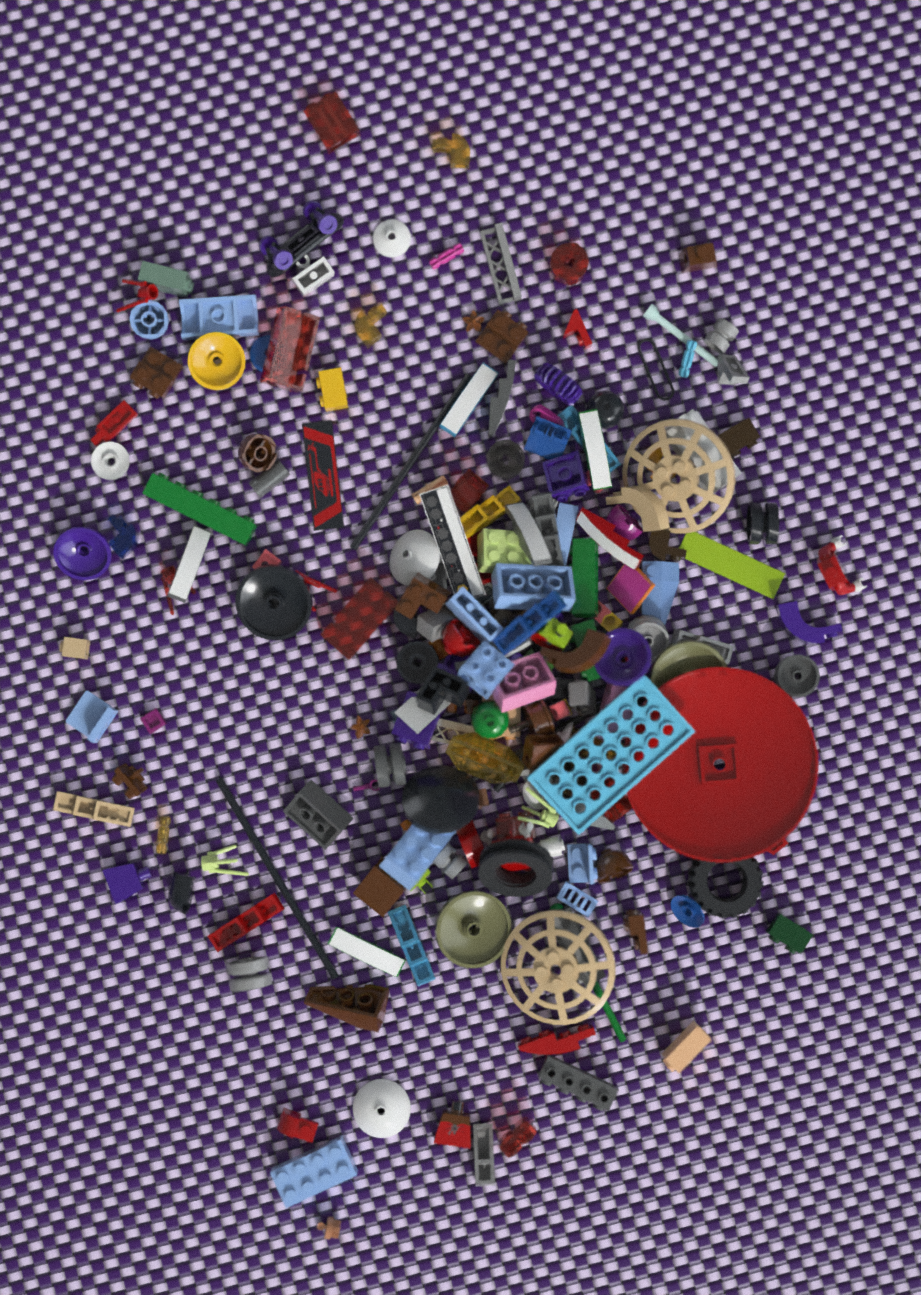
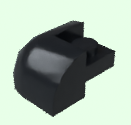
(180, 891)

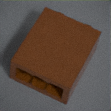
(379, 890)

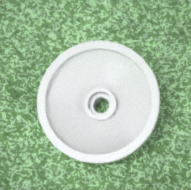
(422, 556)
(386, 1095)

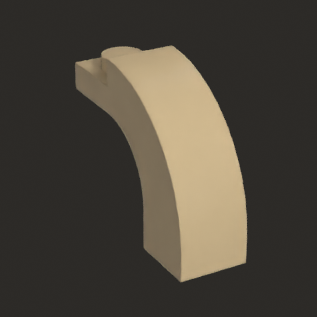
(647, 503)

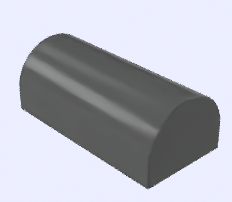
(269, 479)

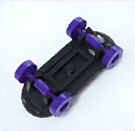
(302, 242)

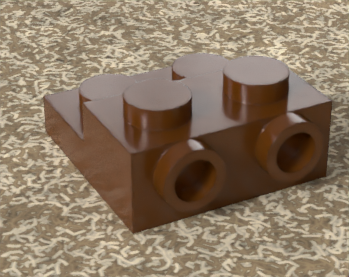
(502, 336)
(156, 373)
(635, 925)

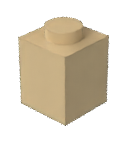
(75, 648)

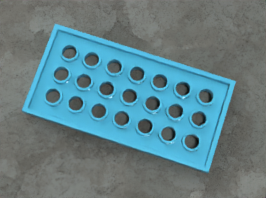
(624, 754)

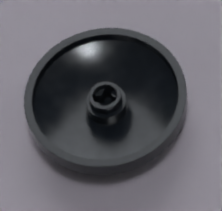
(274, 602)
(440, 799)

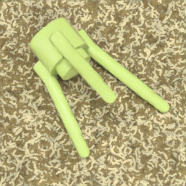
(549, 817)
(211, 862)

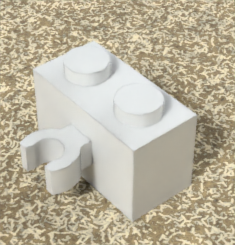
(312, 275)

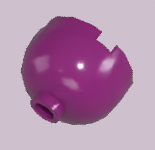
(625, 524)

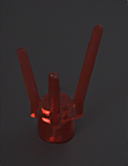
(168, 574)

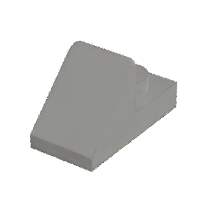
(730, 370)

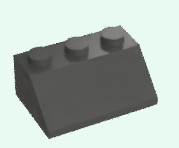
(318, 814)

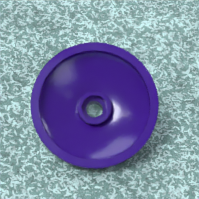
(78, 562)
(624, 644)

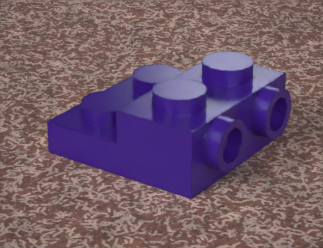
(566, 476)

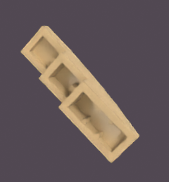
(93, 808)

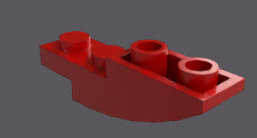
(548, 1044)

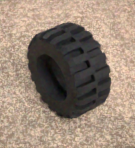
(731, 906)

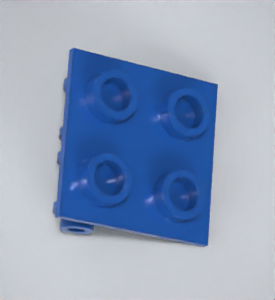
(547, 438)

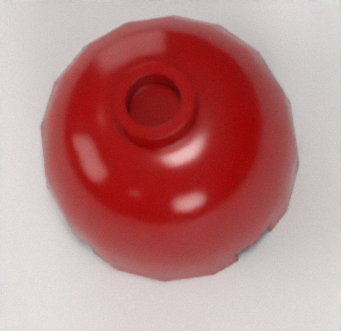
(459, 639)

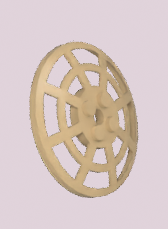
(685, 469)
(565, 959)

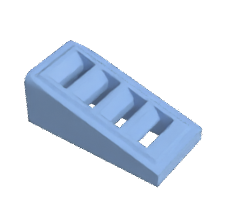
(564, 889)

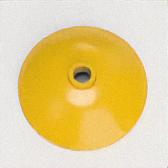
(215, 375)

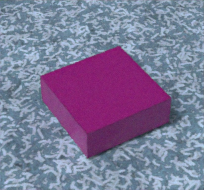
(153, 721)

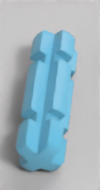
(687, 358)

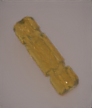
(163, 834)

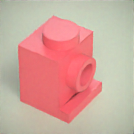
(268, 557)

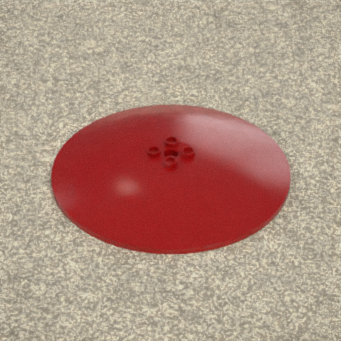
(765, 776)

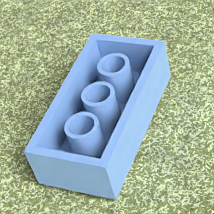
(525, 585)
(414, 855)
(314, 1171)

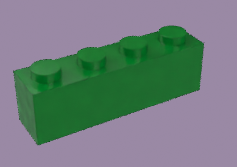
(585, 577)

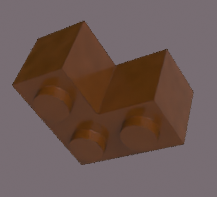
(423, 592)

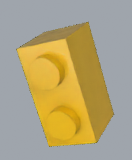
(333, 389)

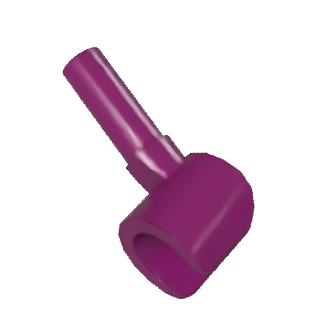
(366, 786)

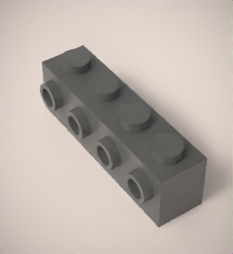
(578, 1082)

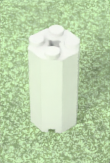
(706, 444)

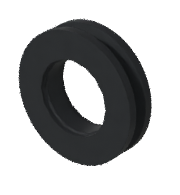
(520, 852)

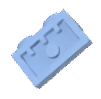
(485, 669)
(91, 716)
(581, 863)

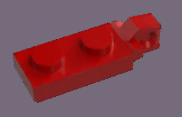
(113, 423)

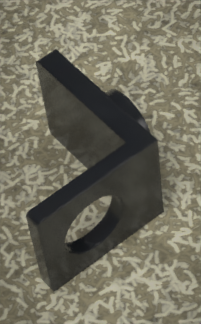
(561, 689)

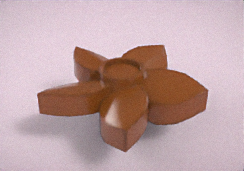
(473, 322)
(360, 727)

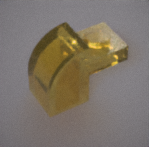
(457, 147)
(365, 328)

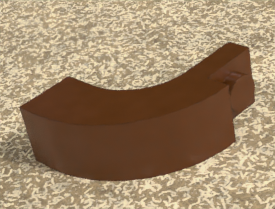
(584, 657)

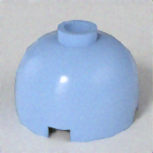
(149, 320)

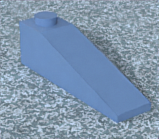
(666, 580)

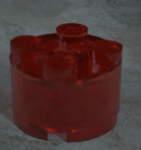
(572, 253)
(468, 490)

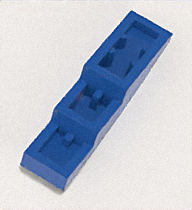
(529, 623)

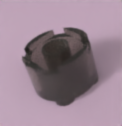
(511, 451)

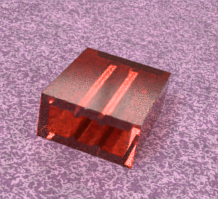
(331, 122)

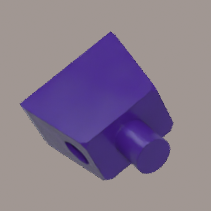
(126, 880)

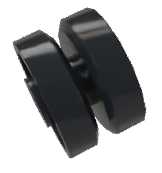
(762, 523)
(409, 654)

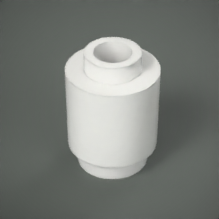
(553, 846)

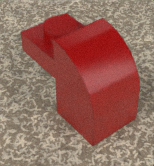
(470, 843)
(294, 1125)

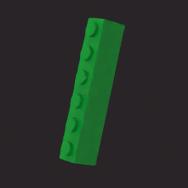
(199, 509)

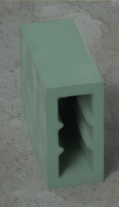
(166, 279)

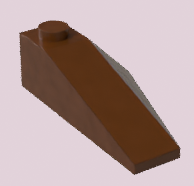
(357, 1006)

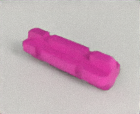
(446, 256)

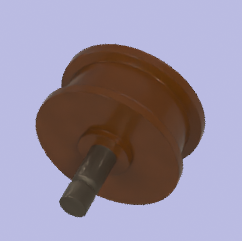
(536, 719)

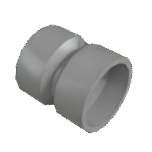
(720, 337)
(450, 861)

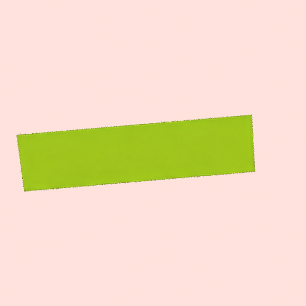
(732, 564)

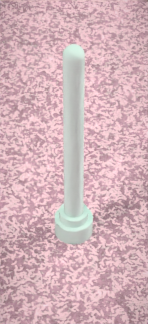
(653, 314)

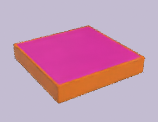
(630, 588)

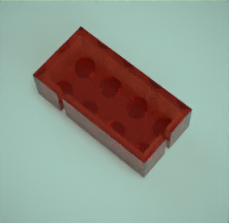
(289, 349)
(360, 619)

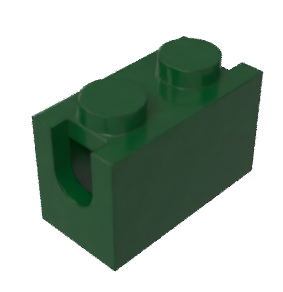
(789, 933)

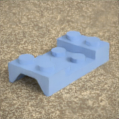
(219, 314)

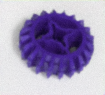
(558, 384)

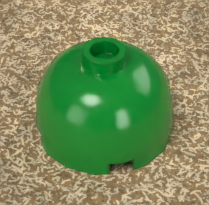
(489, 720)

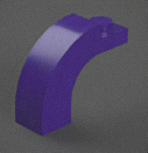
(795, 626)

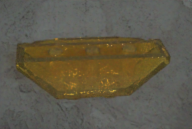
(484, 758)

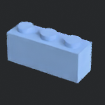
(473, 616)

